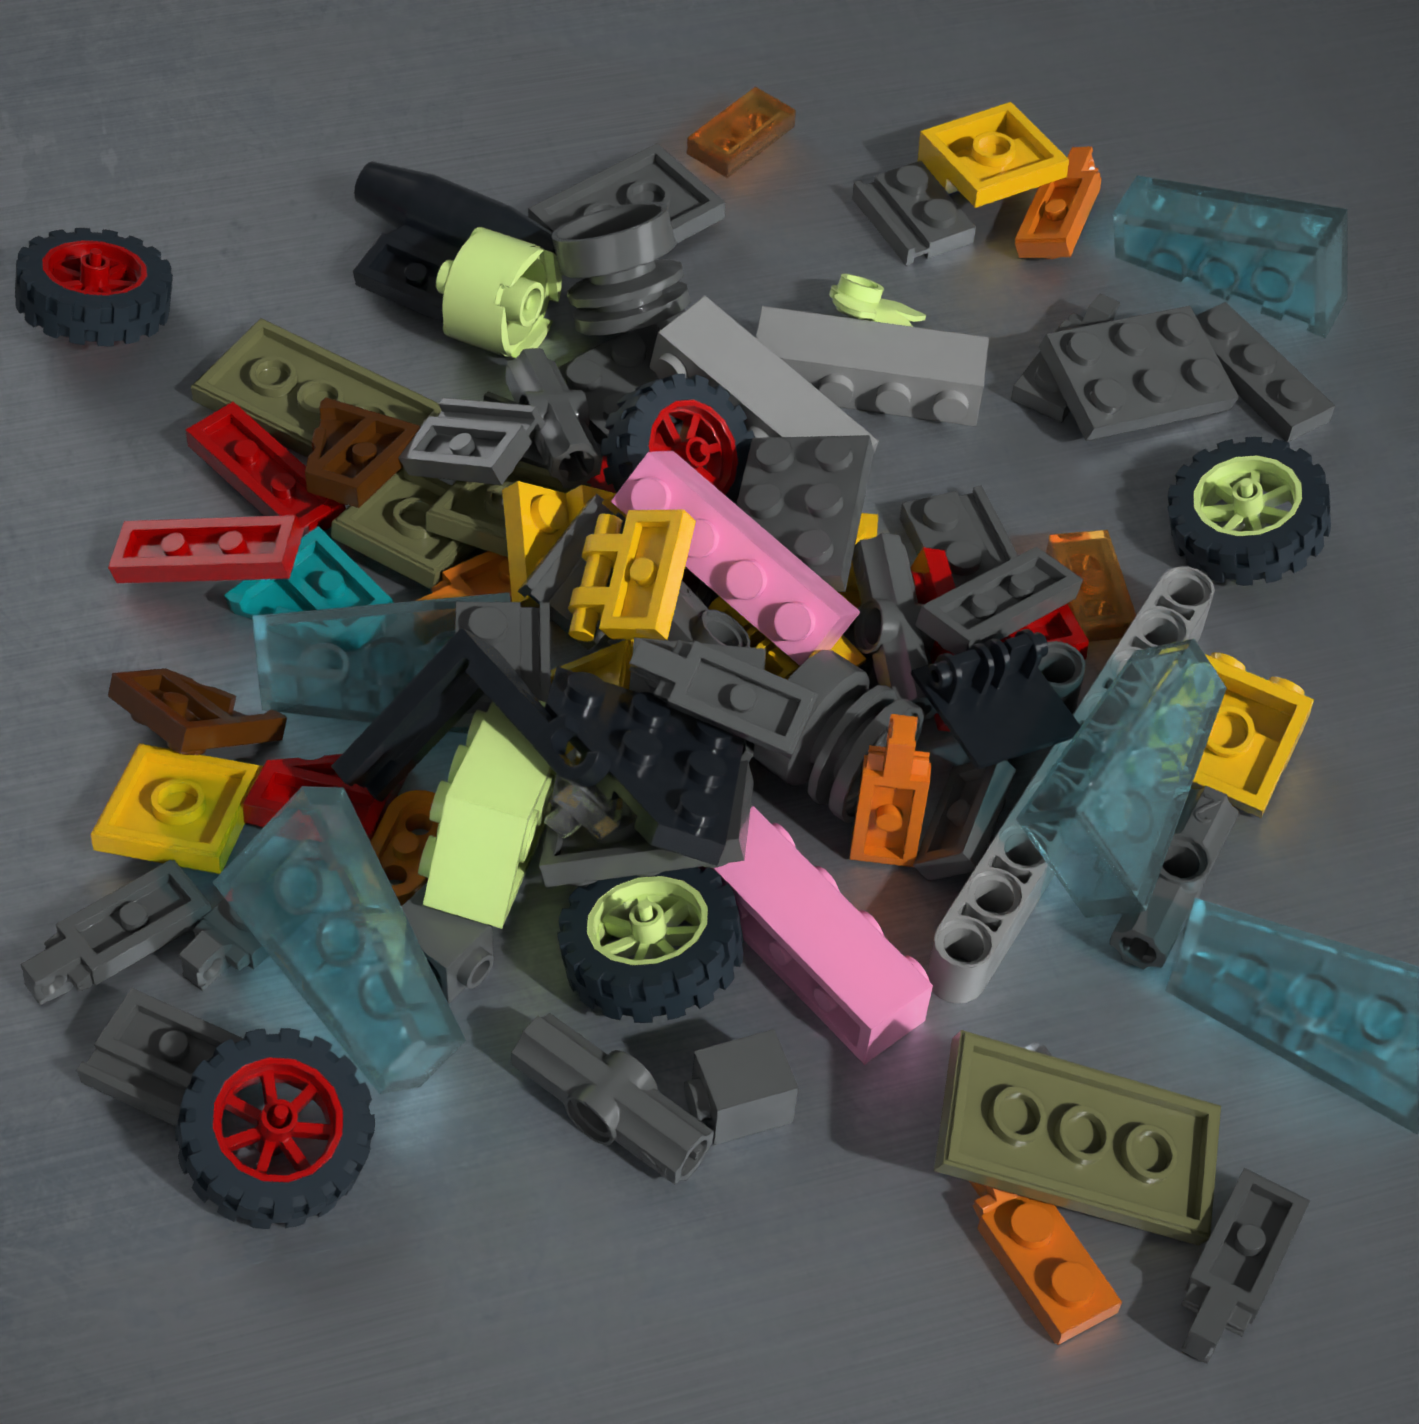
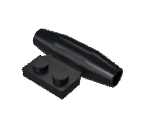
(432, 226)

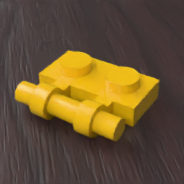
(645, 575)

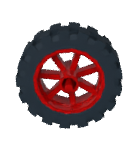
(93, 286)
(705, 412)
(268, 1061)

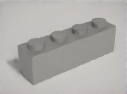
(881, 364)
(767, 389)

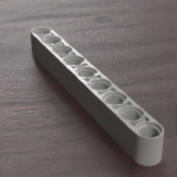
(1170, 614)

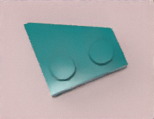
(319, 580)

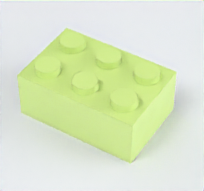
(487, 821)

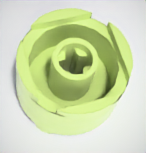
(499, 293)

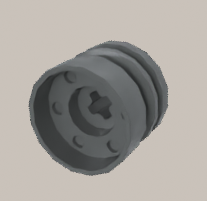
(621, 268)
(837, 732)

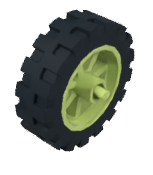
(1245, 546)
(647, 918)

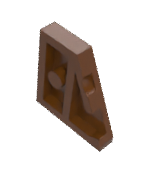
(354, 452)
(190, 713)

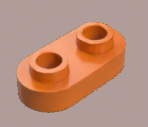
(400, 848)

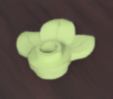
(863, 300)

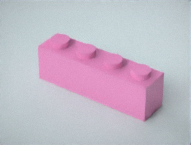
(742, 559)
(824, 944)

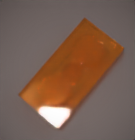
(741, 132)
(1103, 599)

